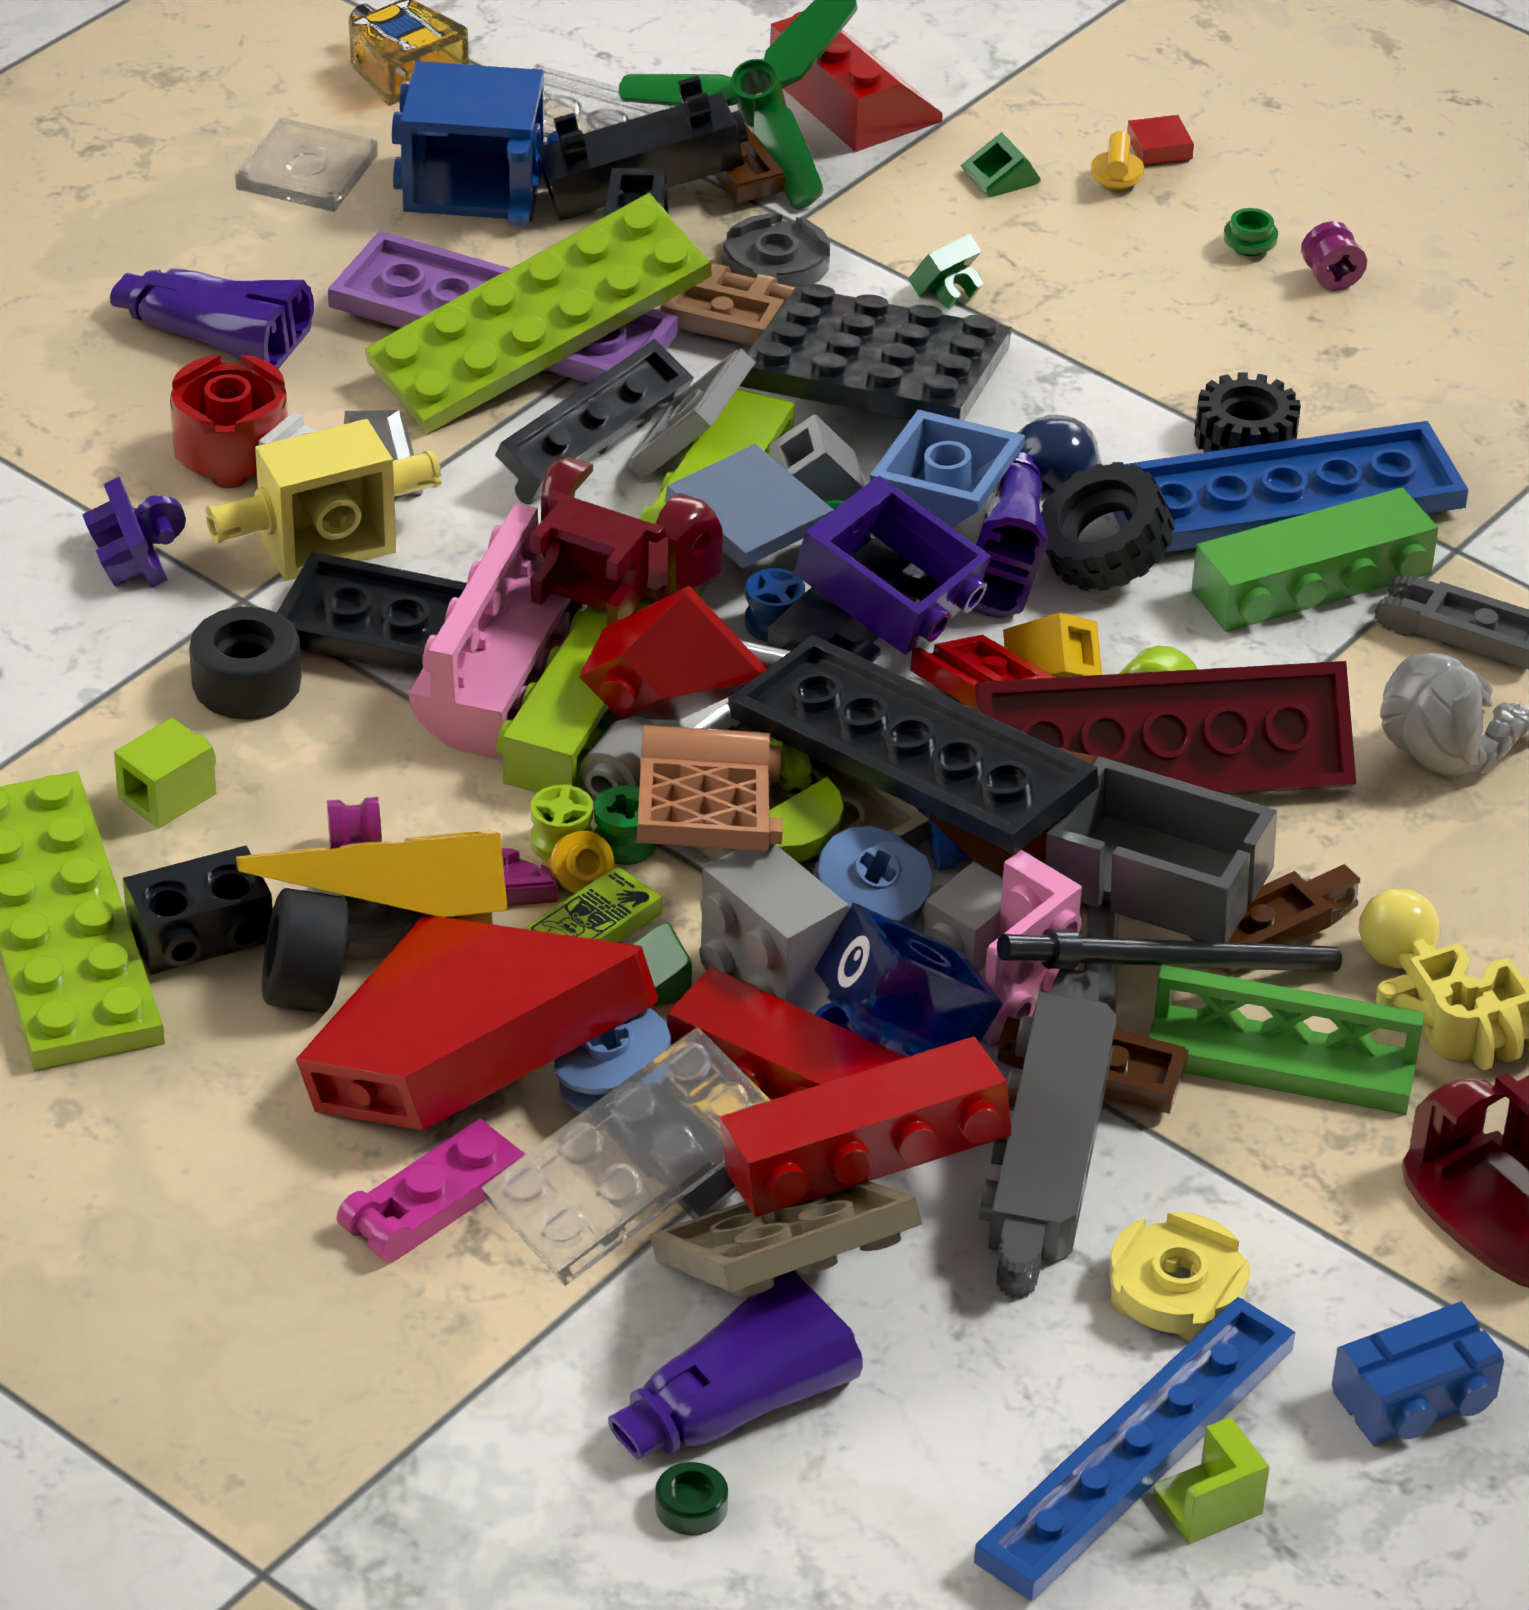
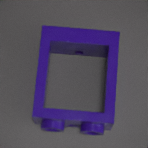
(913, 533)

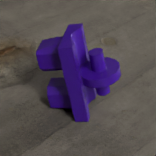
(129, 533)

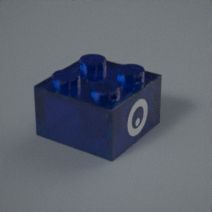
(904, 984)

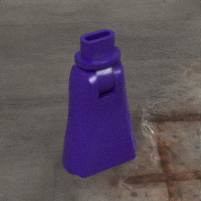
(228, 314)
(1013, 538)
(753, 1362)

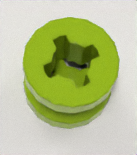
(556, 813)

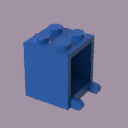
(470, 140)

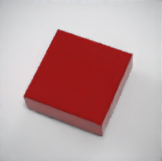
(1160, 140)

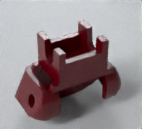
(617, 558)
(1471, 1179)

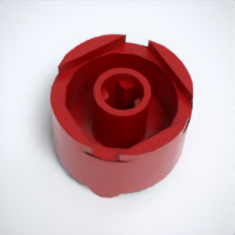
(223, 414)

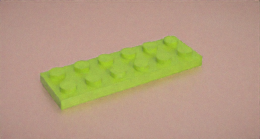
(538, 313)
(67, 931)

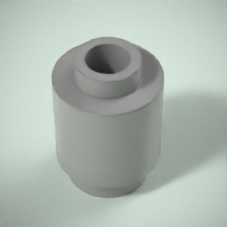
(615, 757)

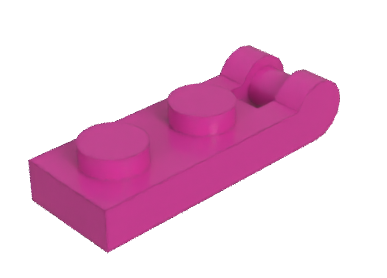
(428, 1192)

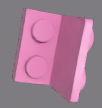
(1031, 902)

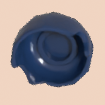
(1060, 447)

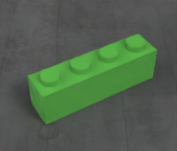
(1313, 559)

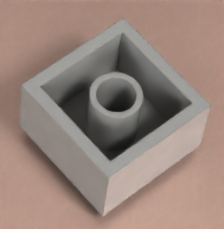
(768, 924)

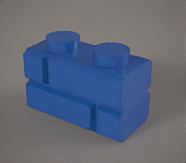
(1418, 1374)

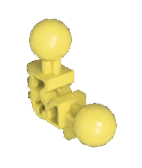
(1463, 1014)

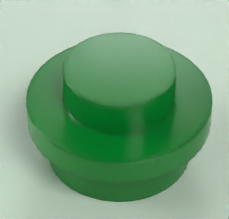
(1251, 232)

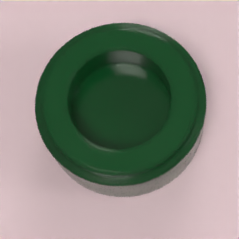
(691, 1498)

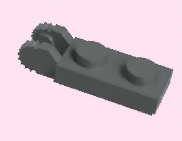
(1457, 618)

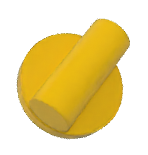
(1117, 167)
(579, 860)

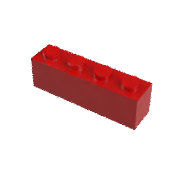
(771, 1039)
(865, 1126)

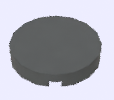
(782, 249)

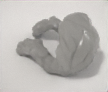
(1437, 716)

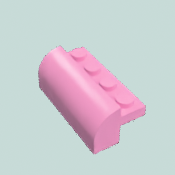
(490, 643)

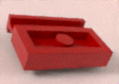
(964, 662)

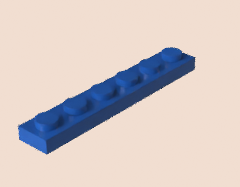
(1133, 1449)

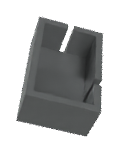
(1165, 851)

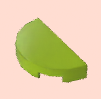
(810, 819)

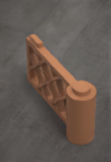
(705, 778)

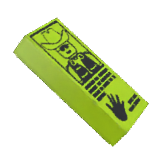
(603, 909)

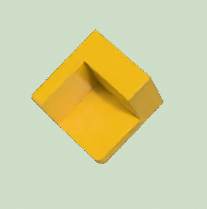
(1057, 644)

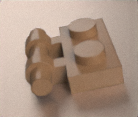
(729, 305)

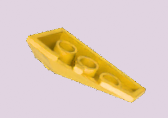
(425, 874)

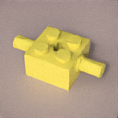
(325, 496)

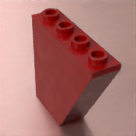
(466, 1015)

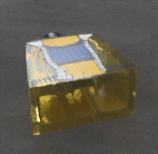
(396, 36)

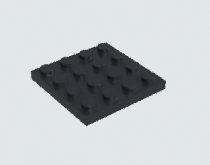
(876, 354)

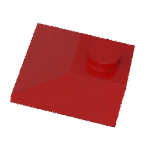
(668, 660)

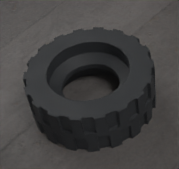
(1125, 553)

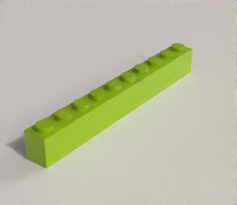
(560, 713)

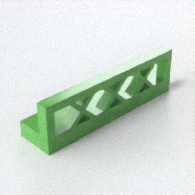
(1283, 1050)

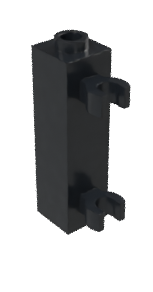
(683, 139)
(822, 618)

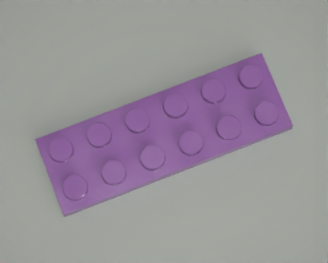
(406, 279)

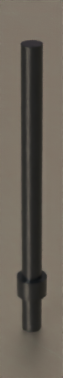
(1067, 949)

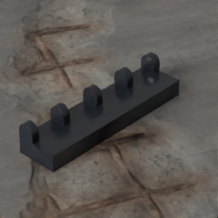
(594, 416)

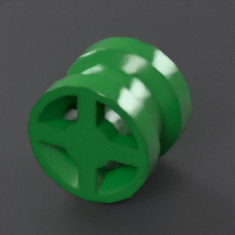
(617, 823)

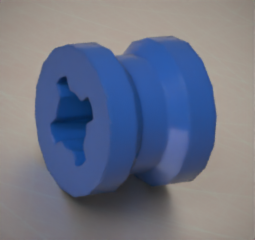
(769, 596)

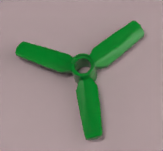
(772, 122)

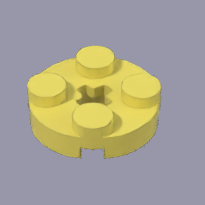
(1172, 1303)

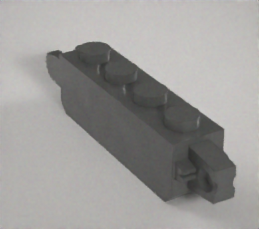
(1052, 1129)

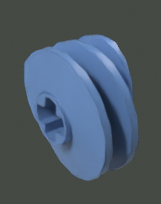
(876, 872)
(610, 1059)

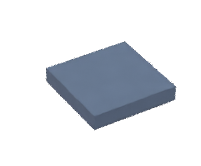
(755, 503)

